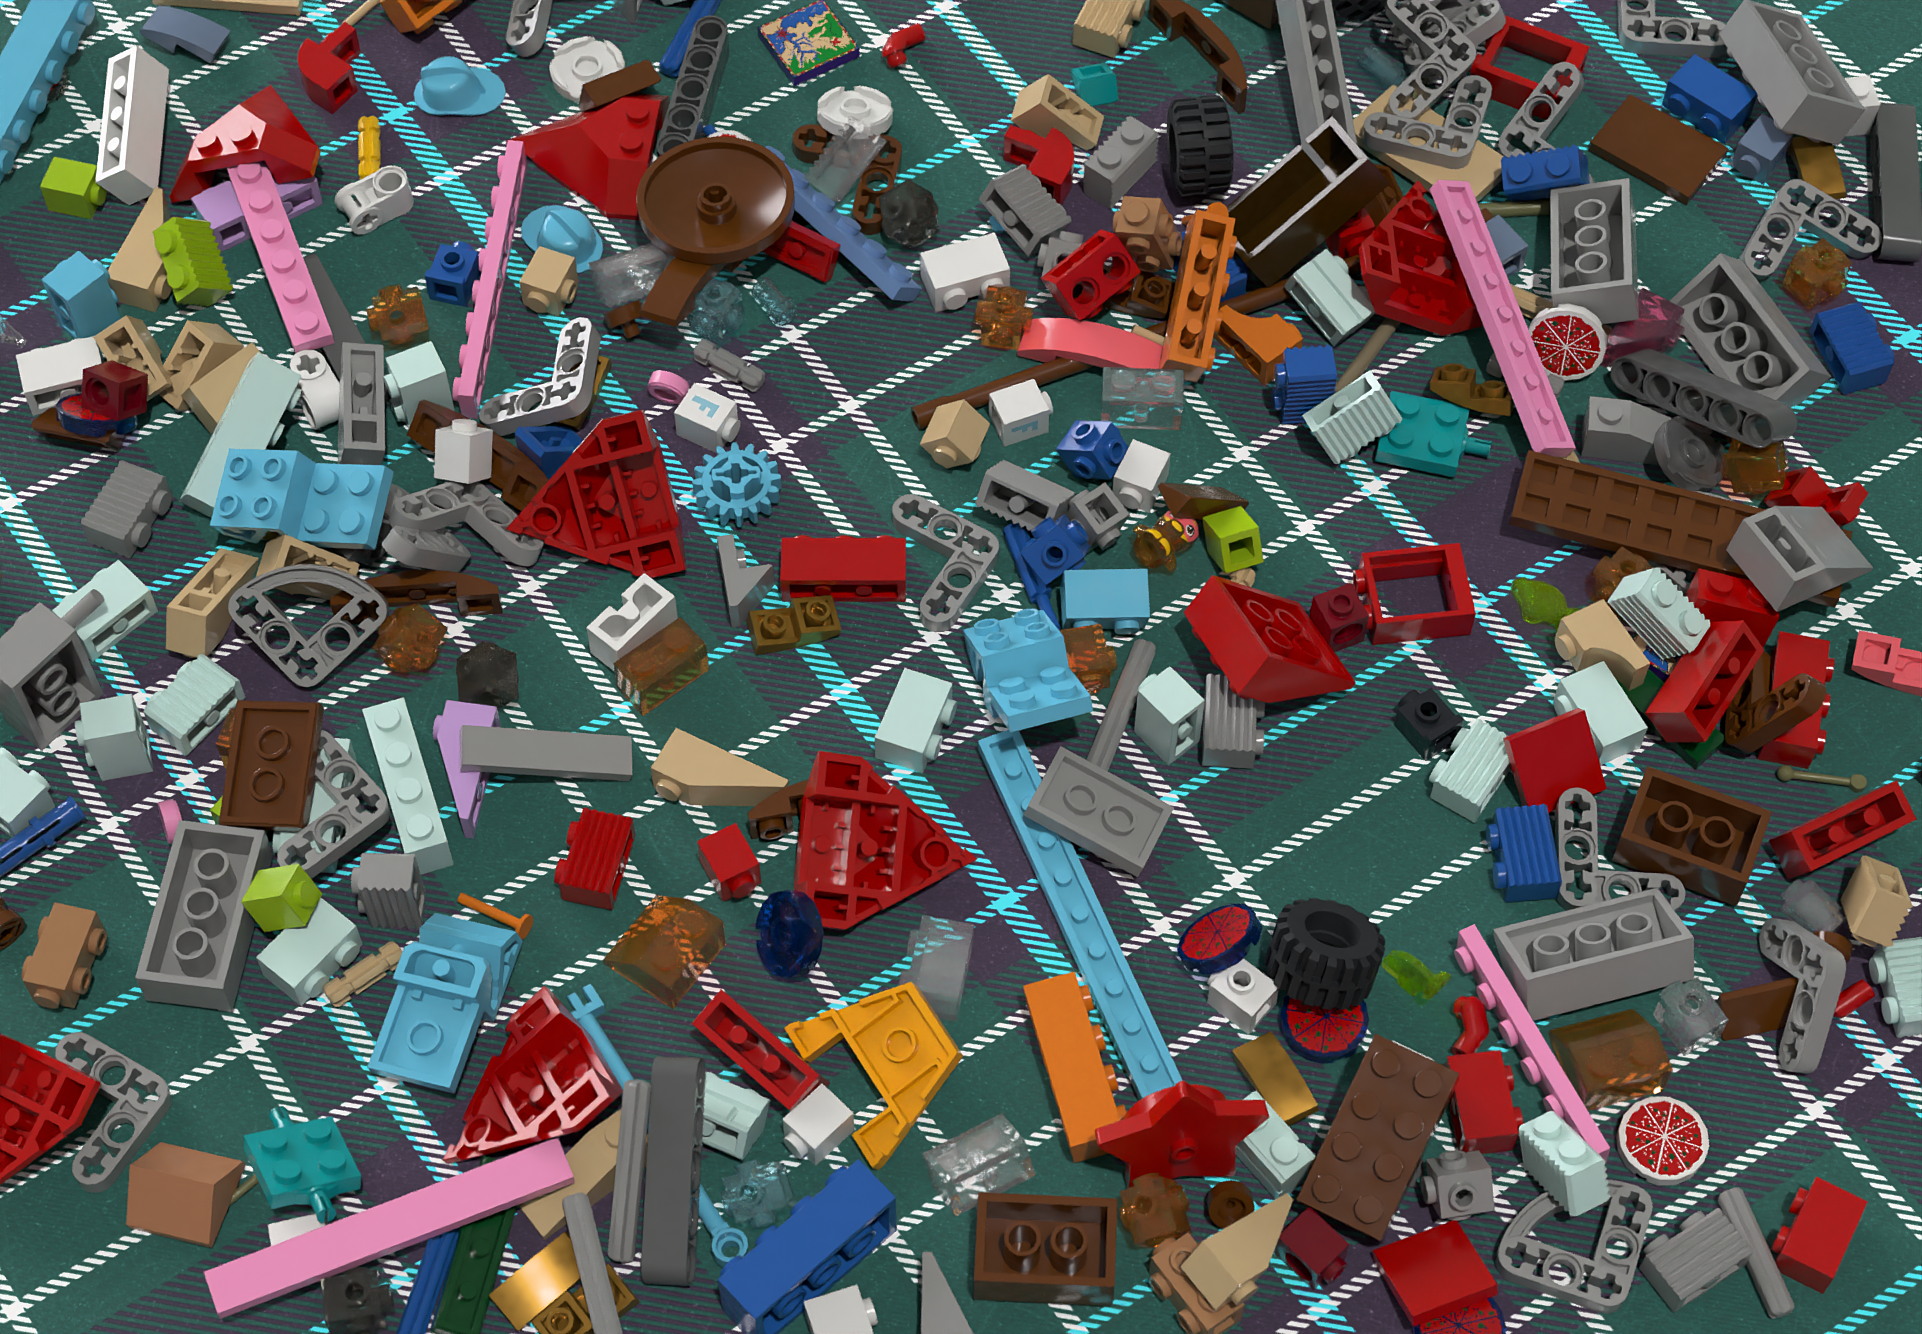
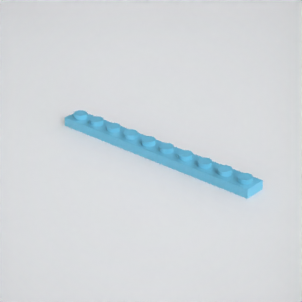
(1081, 920)

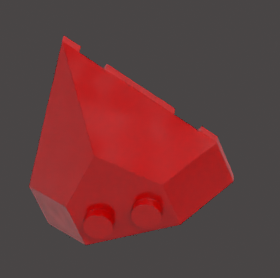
(247, 134)
(601, 151)
(1415, 271)
(612, 501)
(865, 842)
(539, 1086)
(38, 1103)

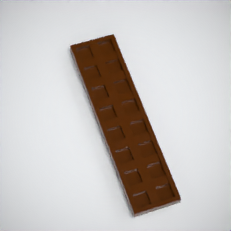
(1634, 513)

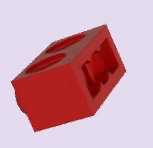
(1086, 266)

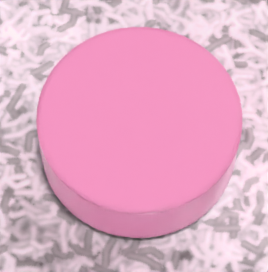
(667, 387)
(169, 817)

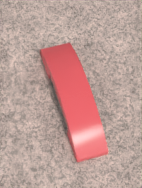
(1088, 344)
(1886, 663)

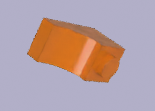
(1257, 341)

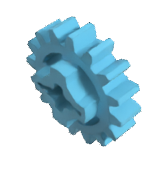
(737, 484)

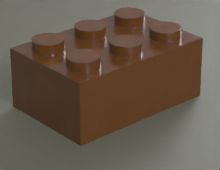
(1693, 835)
(1045, 1249)

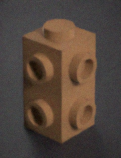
(1148, 233)
(64, 956)
(1171, 1282)

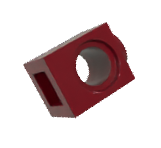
(114, 390)
(1340, 617)
(1312, 1249)

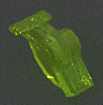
(1540, 601)
(1414, 975)

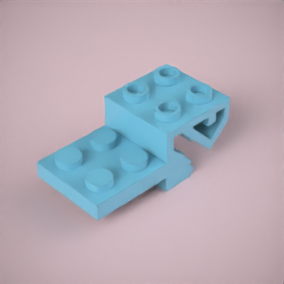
(301, 499)
(1025, 670)
(440, 998)

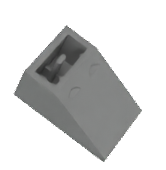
(1795, 554)

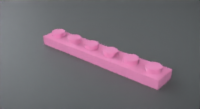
(280, 256)
(1520, 1031)

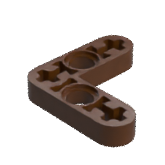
(879, 169)
(1762, 715)

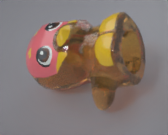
(1168, 536)

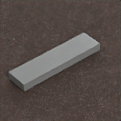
(545, 753)

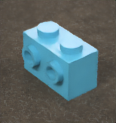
(81, 296)
(1105, 597)

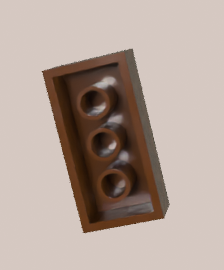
(1378, 1138)

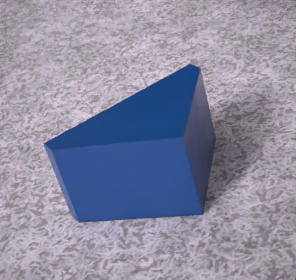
(547, 445)

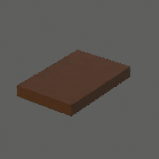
(1658, 149)
(271, 765)

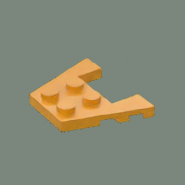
(901, 1051)

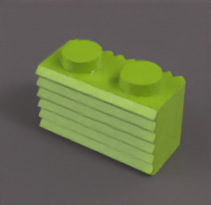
(192, 261)

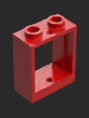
(1535, 42)
(1411, 563)

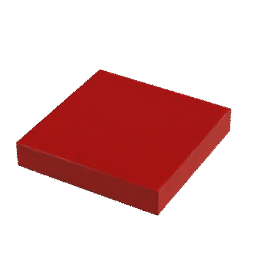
(1554, 759)
(1435, 1272)

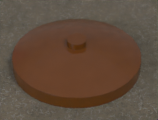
(715, 200)

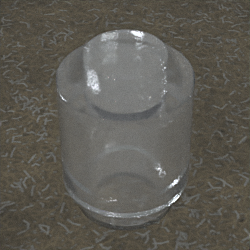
(1811, 907)

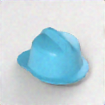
(456, 89)
(563, 232)

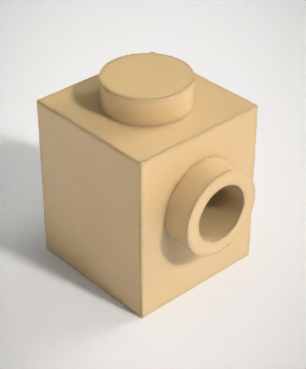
(549, 281)
(955, 434)

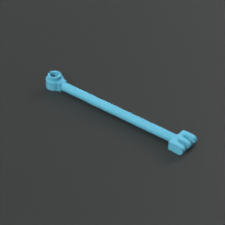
(720, 1232)

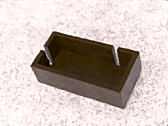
(1301, 205)

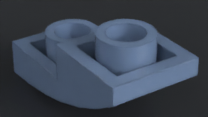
(177, 27)

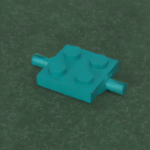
(1429, 436)
(302, 1163)

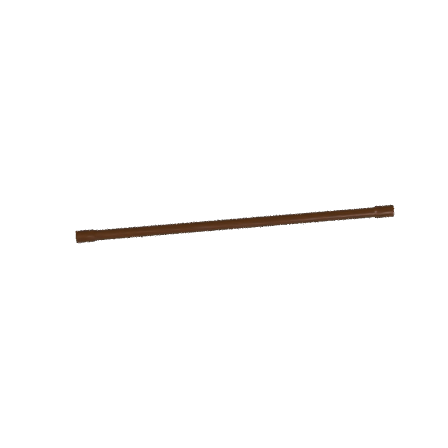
(1064, 367)

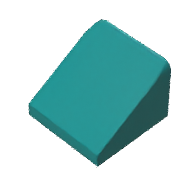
(1095, 84)

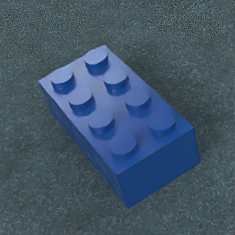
(808, 1251)

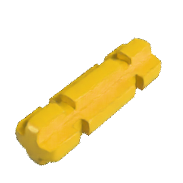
(368, 146)

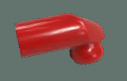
(901, 40)
(1853, 998)
(1475, 1024)

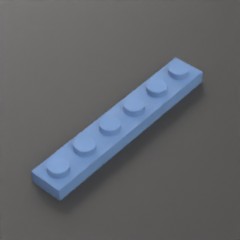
(862, 252)

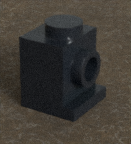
(1431, 732)

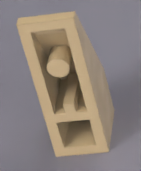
(138, 270)
(200, 611)
(710, 776)
(593, 1170)
(1238, 1255)

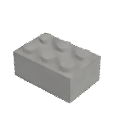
(44, 676)

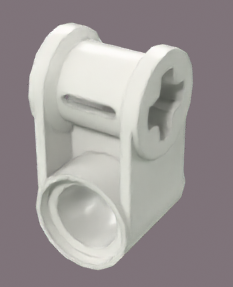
(377, 197)
(318, 387)

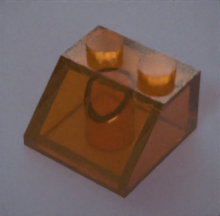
(668, 948)
(1612, 1058)

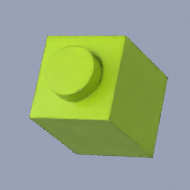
(72, 188)
(1233, 539)
(281, 897)

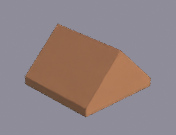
(181, 1193)

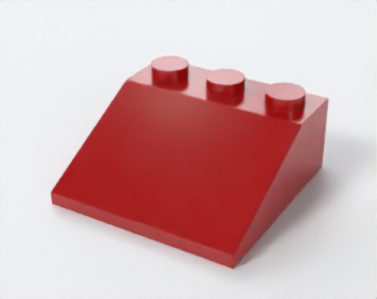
(1264, 643)

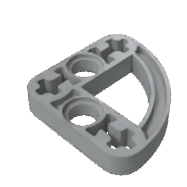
(317, 645)
(1603, 1265)

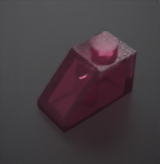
(1655, 328)

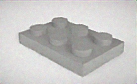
(1098, 811)

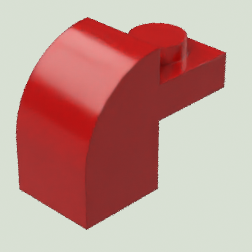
(326, 67)
(1047, 158)
(1807, 489)

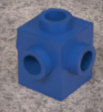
(1093, 449)
(1056, 547)

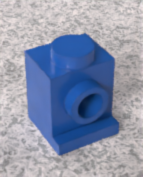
(453, 274)

